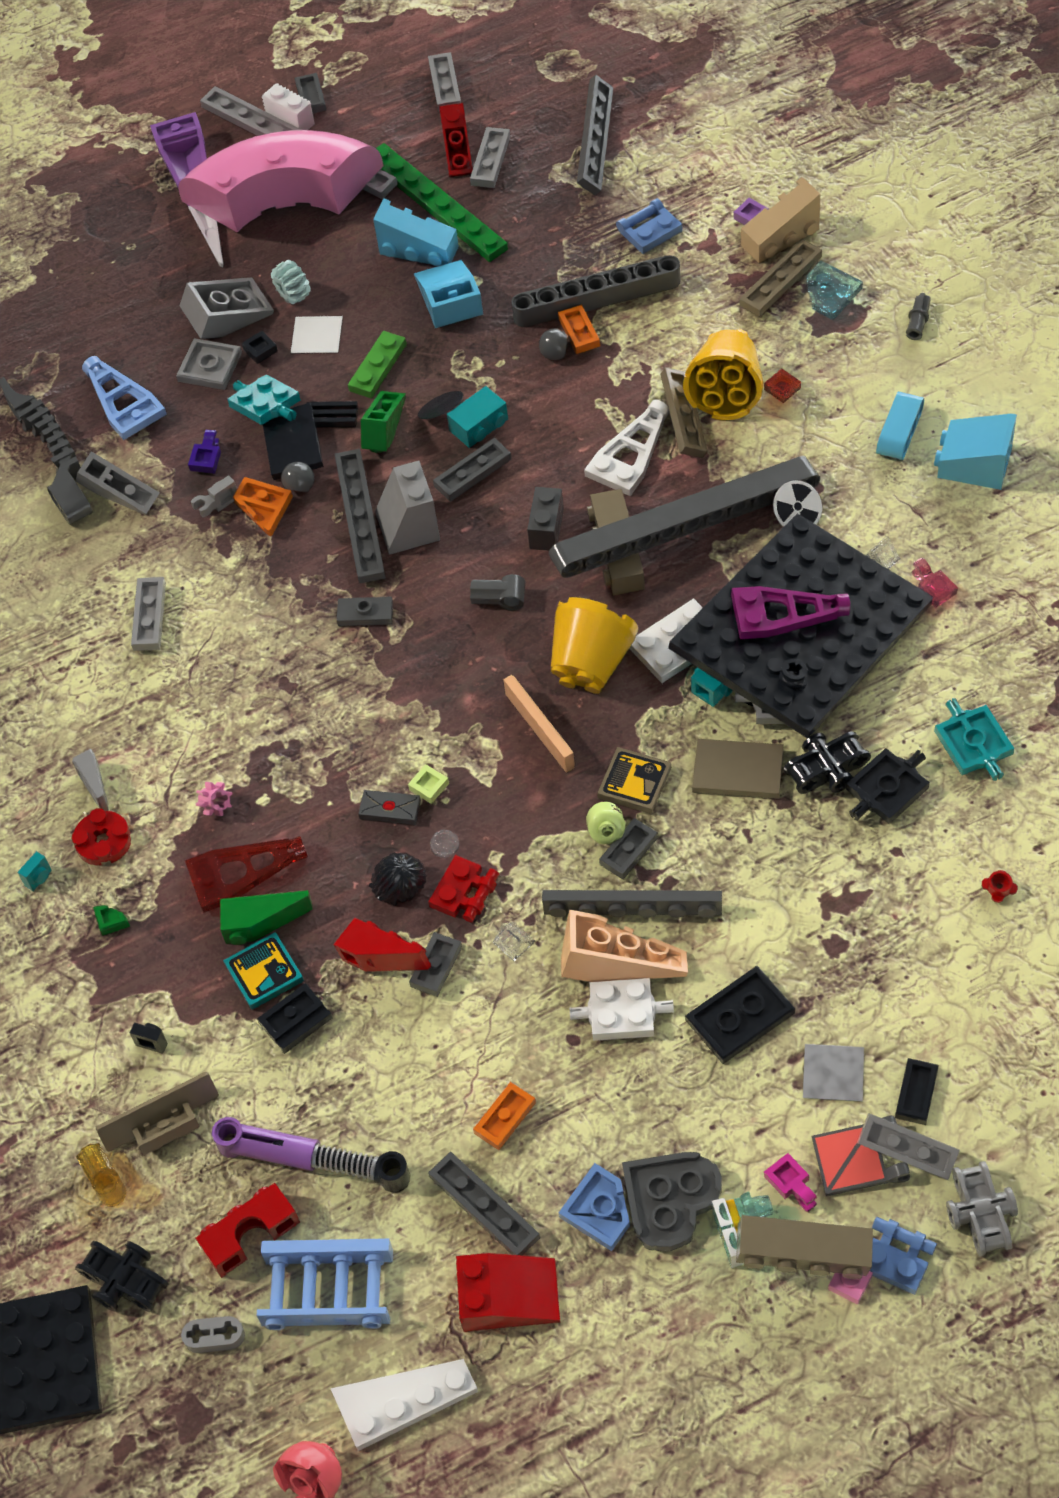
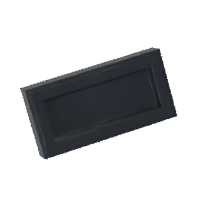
(916, 1091)

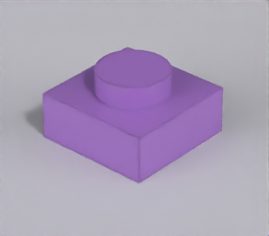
(747, 211)

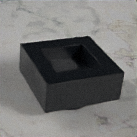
(259, 347)
(148, 1037)

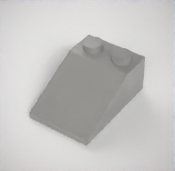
(223, 306)

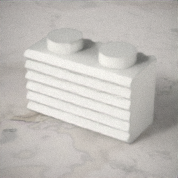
(288, 107)

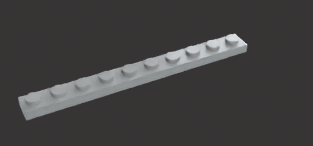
(260, 123)

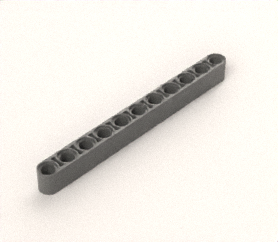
(678, 518)

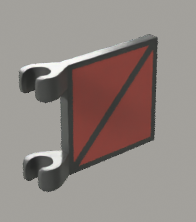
(852, 1166)

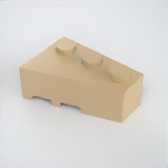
(784, 224)

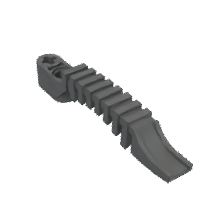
(64, 489)

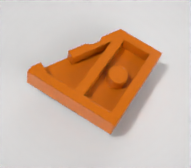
(263, 503)

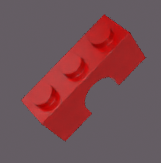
(266, 1210)

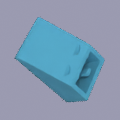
(449, 293)

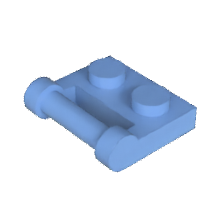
(652, 232)

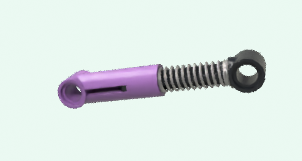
(307, 1153)

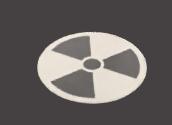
(797, 498)

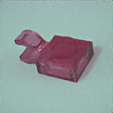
(935, 584)

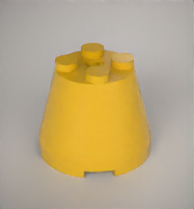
(724, 376)
(589, 643)

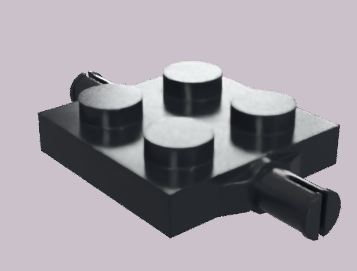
(887, 785)

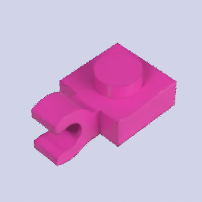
(790, 1179)

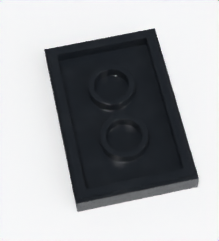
(293, 441)
(740, 1014)

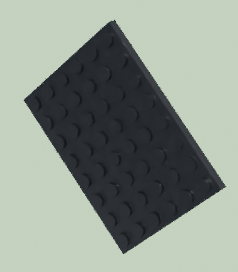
(834, 651)

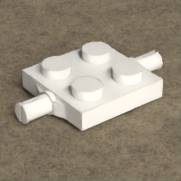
(621, 1009)

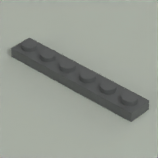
(595, 135)
(359, 516)
(633, 902)

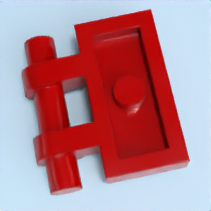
(457, 884)

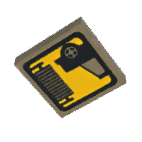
(634, 780)

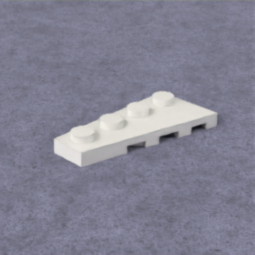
(396, 1401)

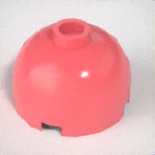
(309, 1470)

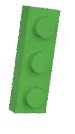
(377, 364)

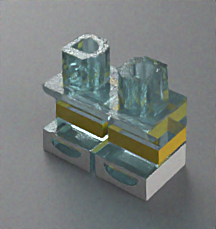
(728, 1215)

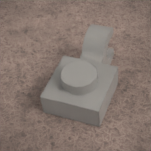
(219, 497)

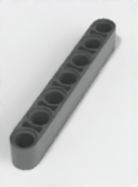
(597, 290)

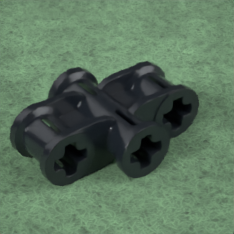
(827, 762)
(121, 1276)

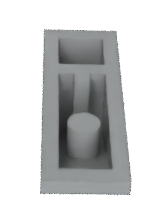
(115, 484)

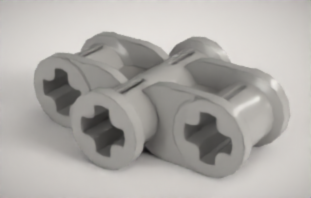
(982, 1208)

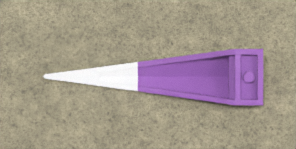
(182, 149)

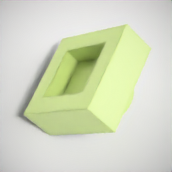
(428, 784)

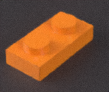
(579, 329)
(504, 1116)

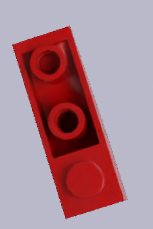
(456, 140)
(376, 950)

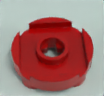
(98, 823)

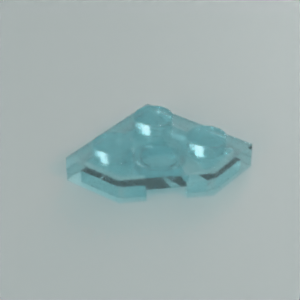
(831, 289)

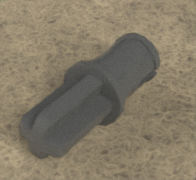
(918, 317)

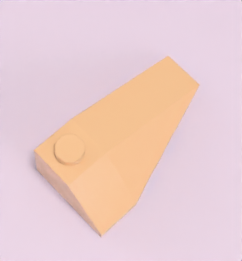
(606, 953)

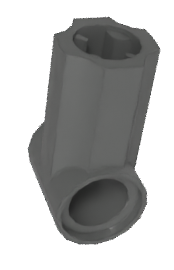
(506, 592)

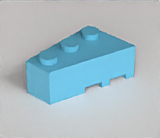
(413, 238)

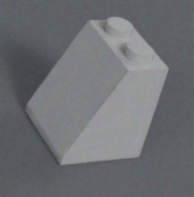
(407, 510)

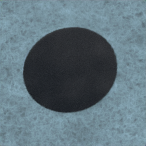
(440, 405)

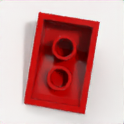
(506, 1291)

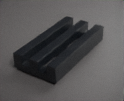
(345, 410)

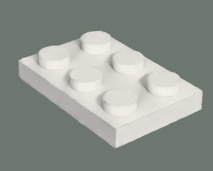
(653, 643)

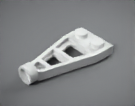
(618, 474)

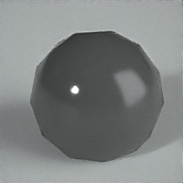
(553, 344)
(297, 477)

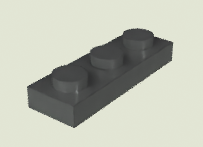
(472, 469)

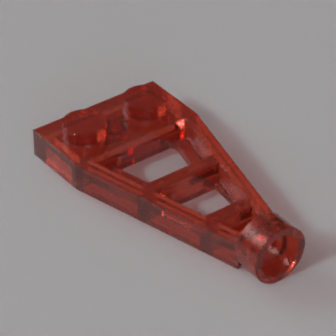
(208, 879)

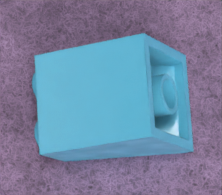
(977, 450)

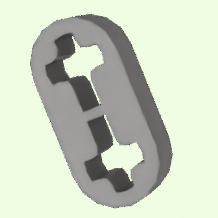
(211, 1327)

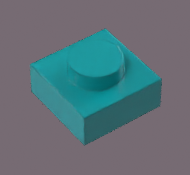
(35, 871)

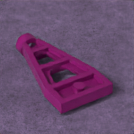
(752, 618)

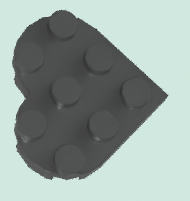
(668, 1195)

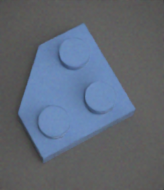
(598, 1207)

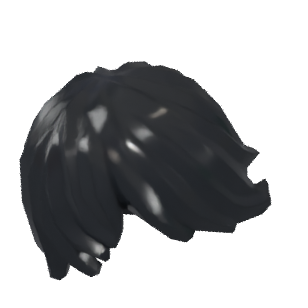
(397, 878)

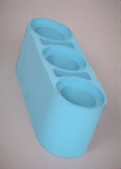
(900, 425)

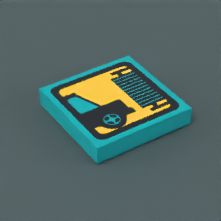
(263, 970)

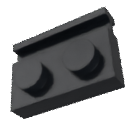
(294, 1018)

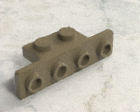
(159, 1118)

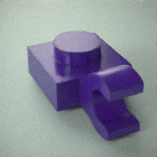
(205, 455)

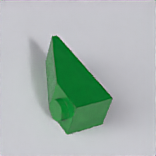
(381, 421)
(255, 916)

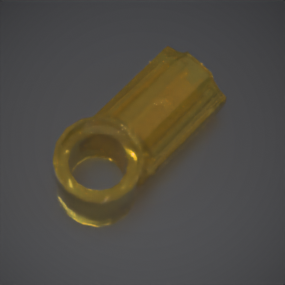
(101, 1174)

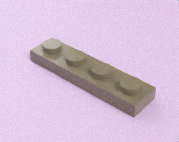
(780, 277)
(683, 415)

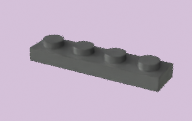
(484, 1205)

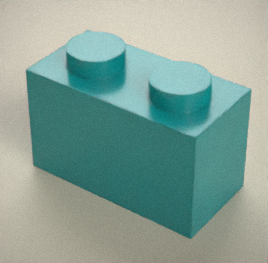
(477, 416)

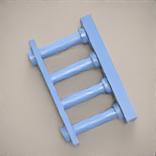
(310, 1255)

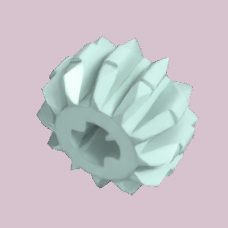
(290, 282)

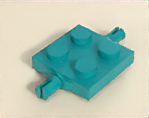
(264, 399)
(974, 739)

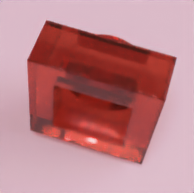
(782, 385)

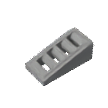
(89, 772)

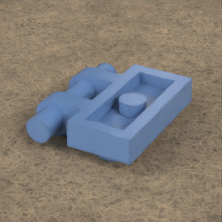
(894, 1265)

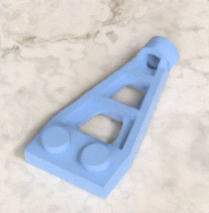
(133, 417)

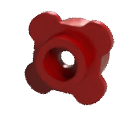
(999, 878)

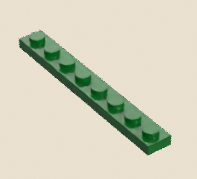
(442, 206)

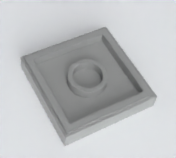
(209, 364)

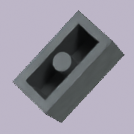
(545, 518)

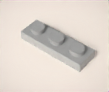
(444, 79)
(490, 157)
(148, 614)
(908, 1146)

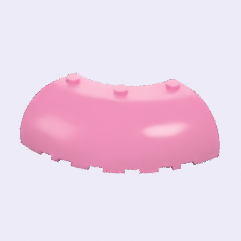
(280, 172)

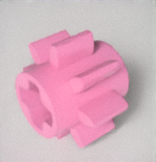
(214, 798)

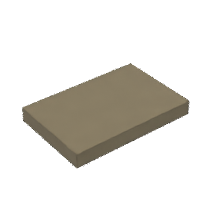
(738, 768)

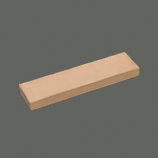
(539, 723)

